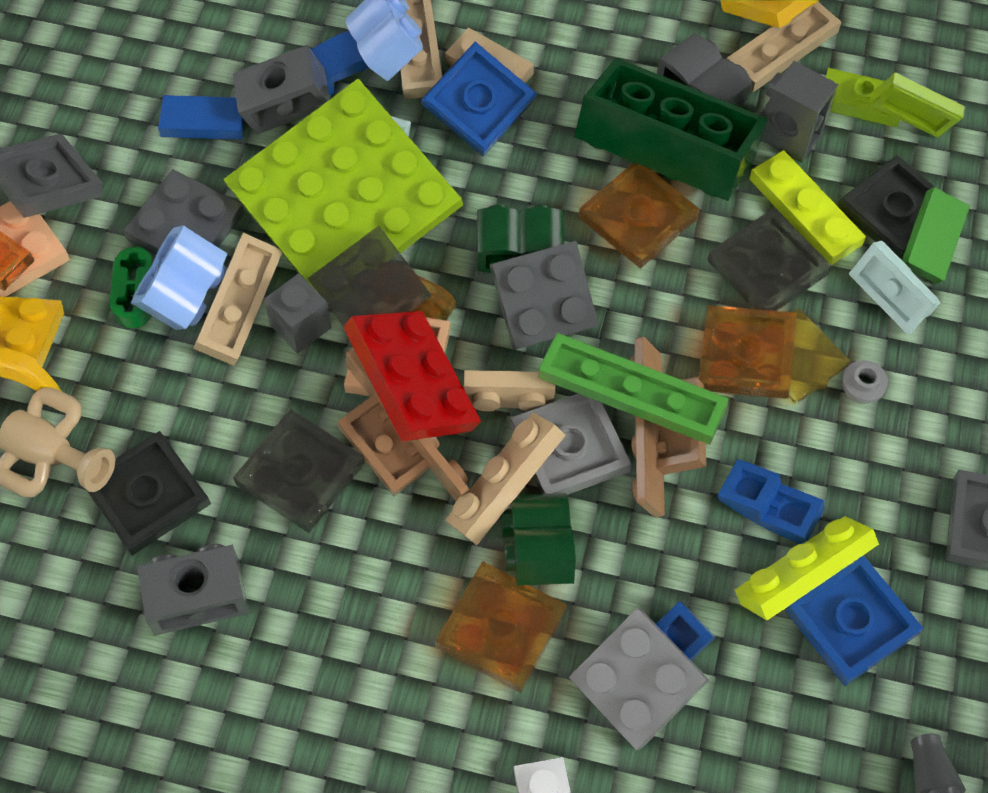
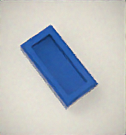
(200, 117)

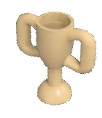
(41, 443)

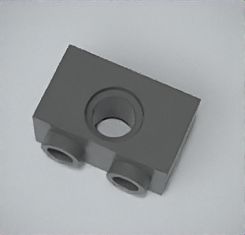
(281, 89)
(797, 110)
(217, 599)

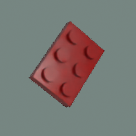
(411, 375)

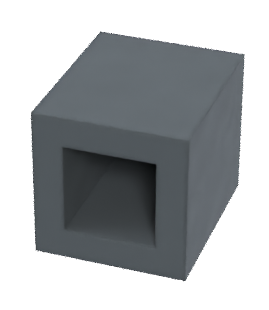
(298, 313)

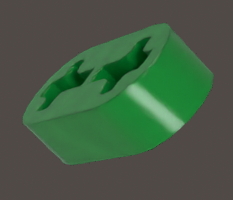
(123, 287)

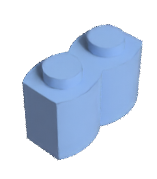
(385, 35)
(180, 278)

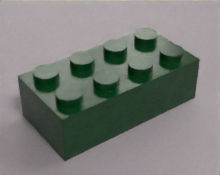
(670, 128)

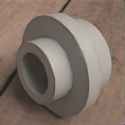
(862, 392)

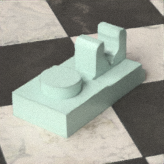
(894, 287)

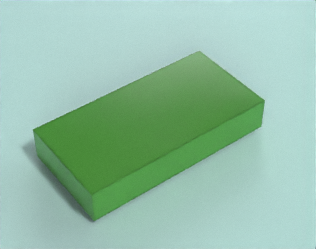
(935, 235)

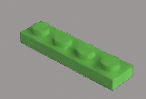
(633, 388)

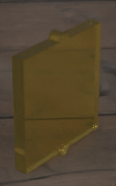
(814, 359)

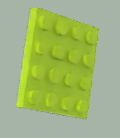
(340, 180)

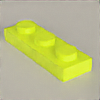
(807, 207)
(806, 567)

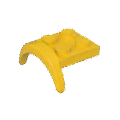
(26, 338)

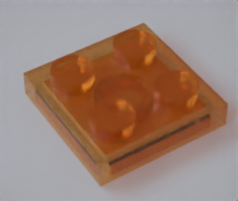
(639, 213)
(748, 351)
(501, 627)

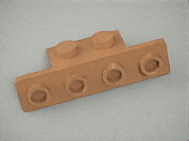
(657, 448)
(390, 459)

